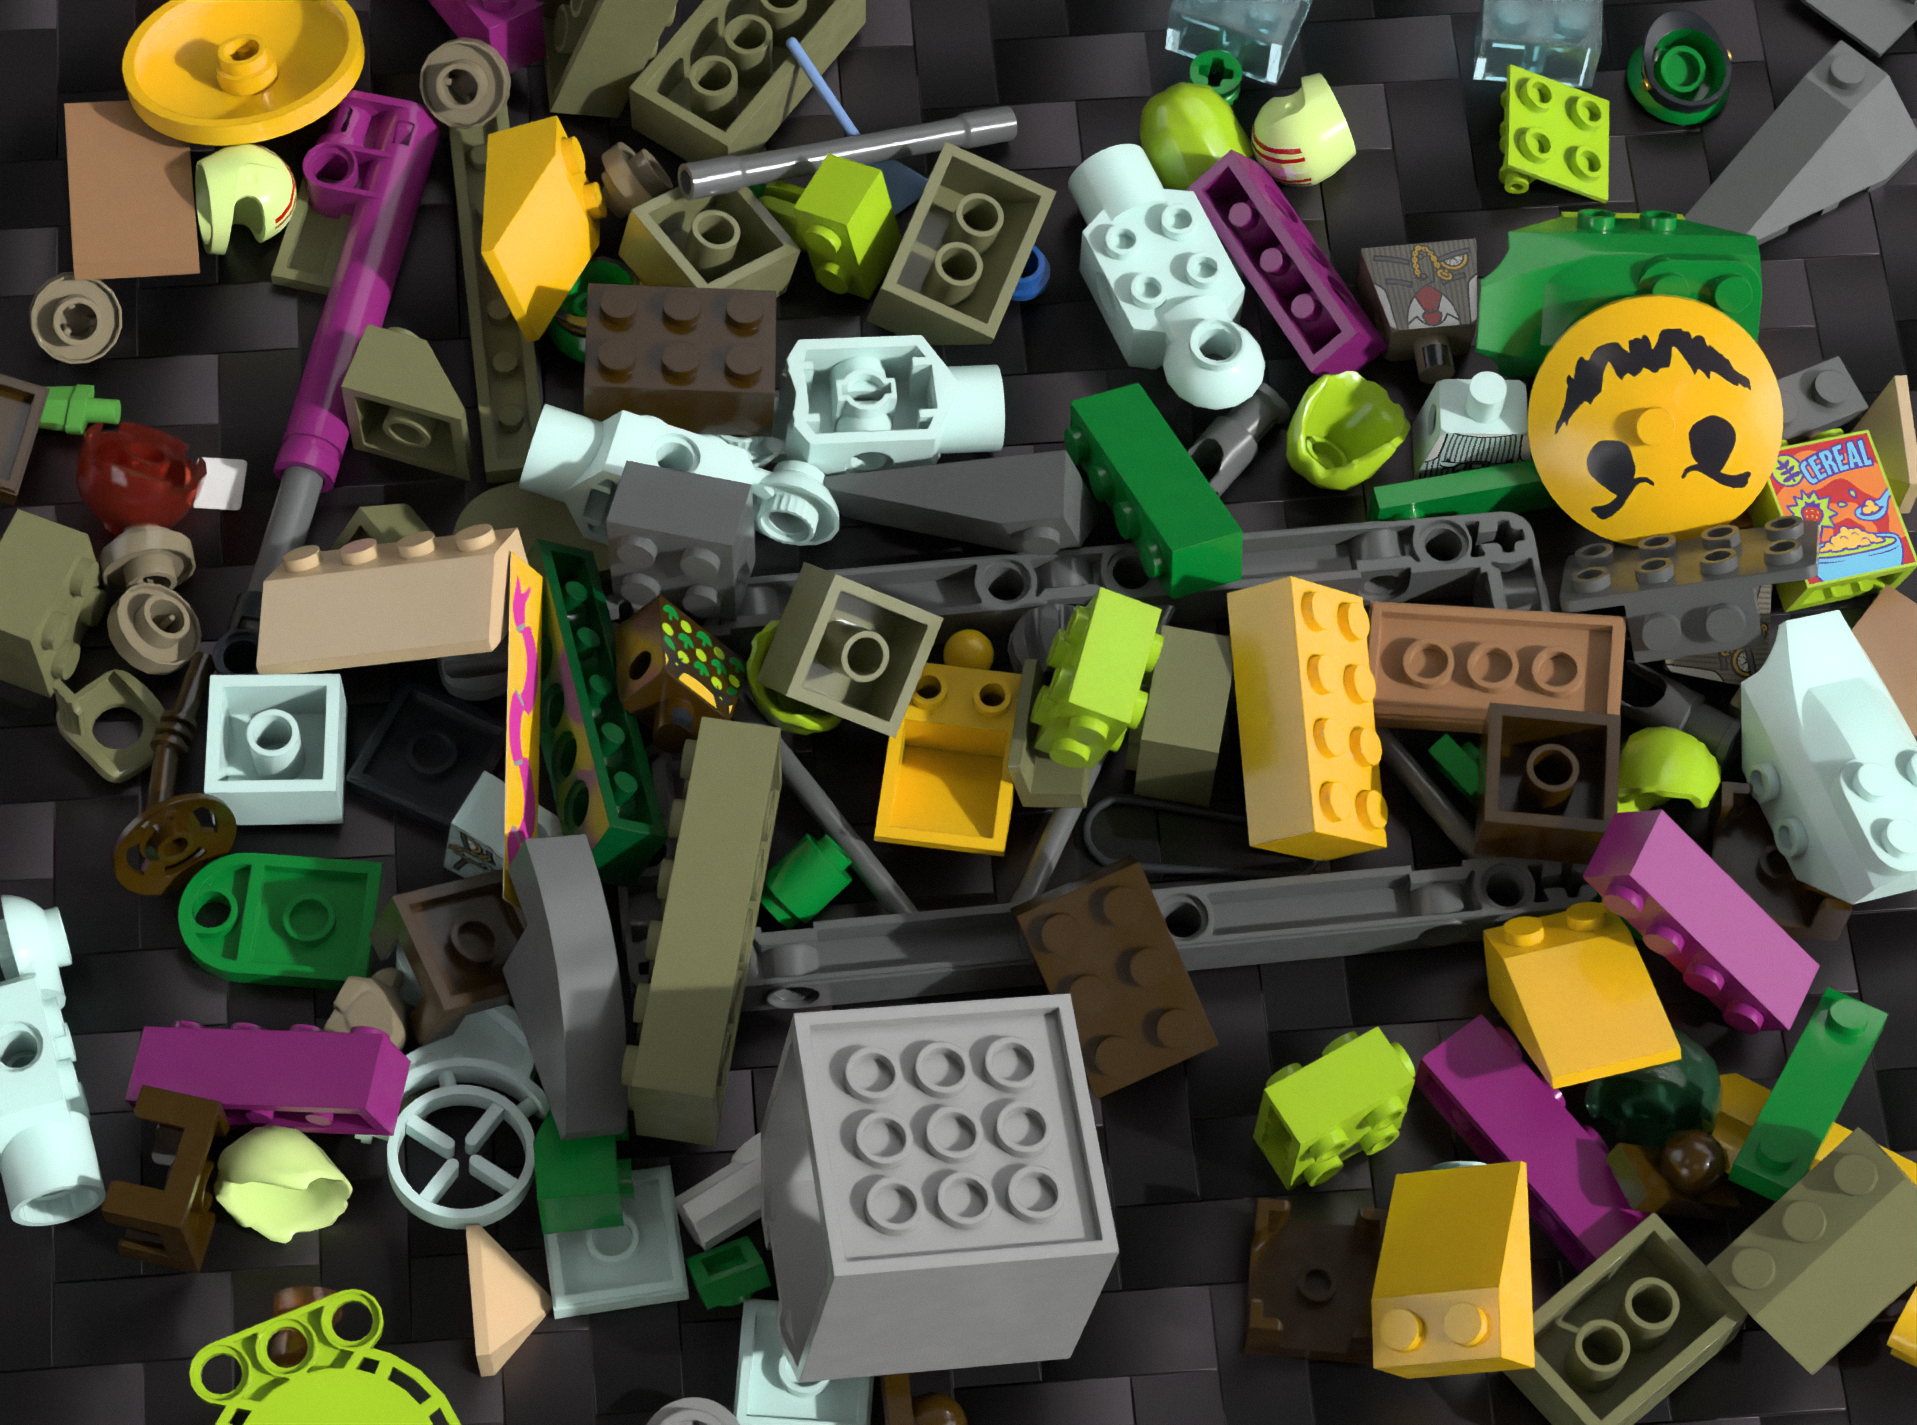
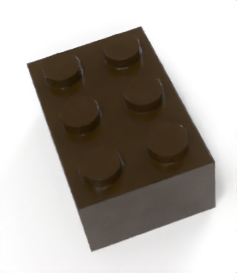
(682, 356)
(1123, 972)

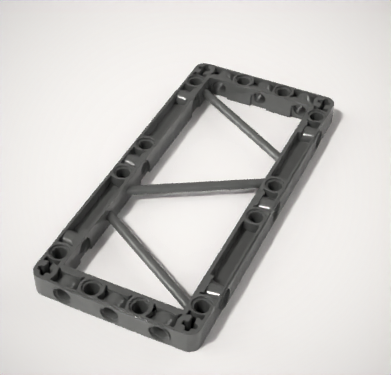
(1233, 921)

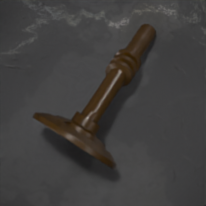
(168, 826)

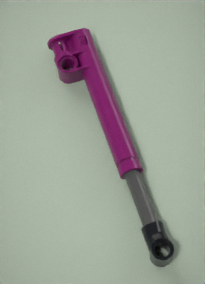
(382, 169)

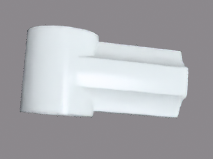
(725, 1199)

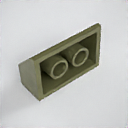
(961, 251)
(1827, 1252)

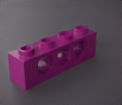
(1286, 266)

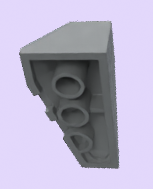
(1822, 144)
(998, 502)

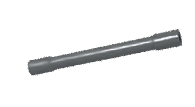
(733, 173)

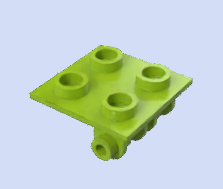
(1553, 136)

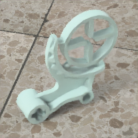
(485, 1051)

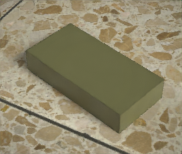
(310, 247)

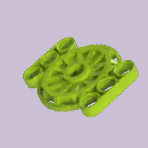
(327, 1382)

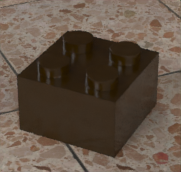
(1546, 782)

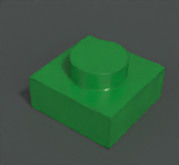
(1457, 765)
(728, 1273)

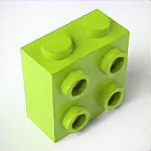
(1096, 679)
(1334, 1107)

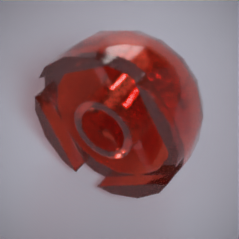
(137, 477)

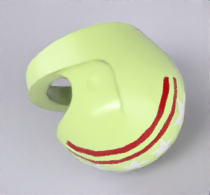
(1302, 135)
(242, 187)

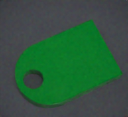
(288, 920)

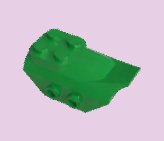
(1582, 262)

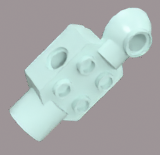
(1163, 279)
(878, 407)
(584, 460)
(44, 1113)

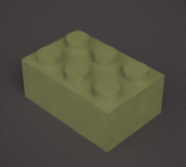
(1627, 1331)

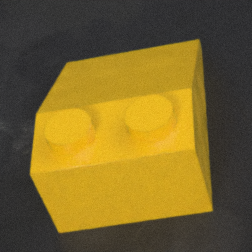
(538, 219)
(1577, 994)
(1455, 1274)

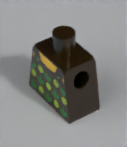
(674, 673)

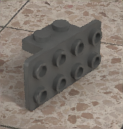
(1693, 591)

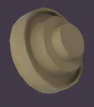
(465, 83)
(631, 179)
(75, 318)
(147, 556)
(154, 629)

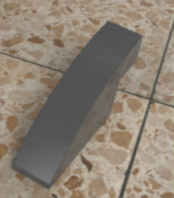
(569, 986)

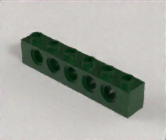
(585, 733)

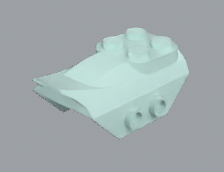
(1832, 762)

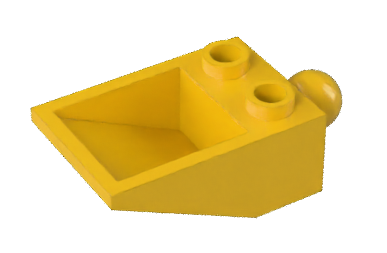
(949, 761)

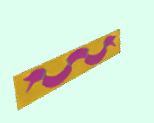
(522, 714)

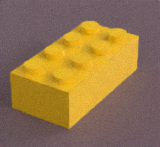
(1307, 720)

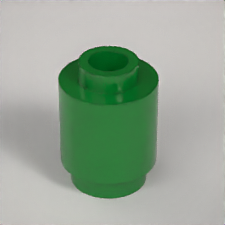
(805, 880)

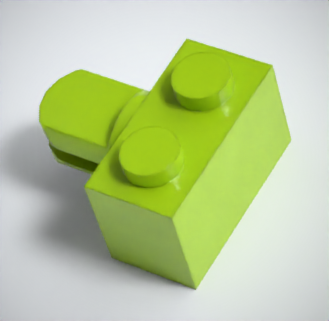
(841, 222)

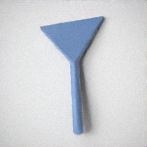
(901, 182)

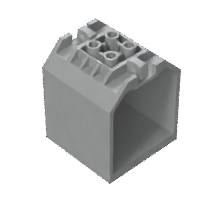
(933, 1188)

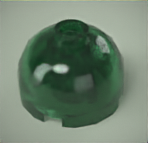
(1661, 1098)

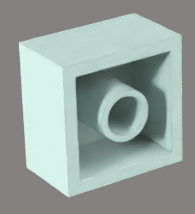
(277, 747)

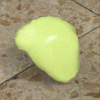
(280, 1183)

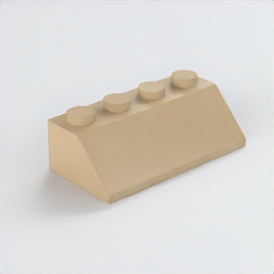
(387, 601)

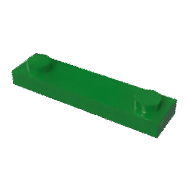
(1491, 489)
(1808, 1095)

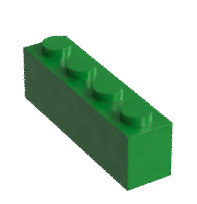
(1154, 491)

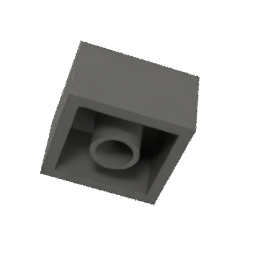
(681, 540)

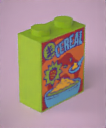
(1860, 527)

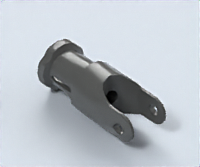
(1234, 438)
(1688, 712)

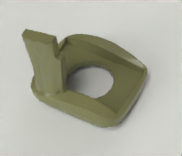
(80, 710)

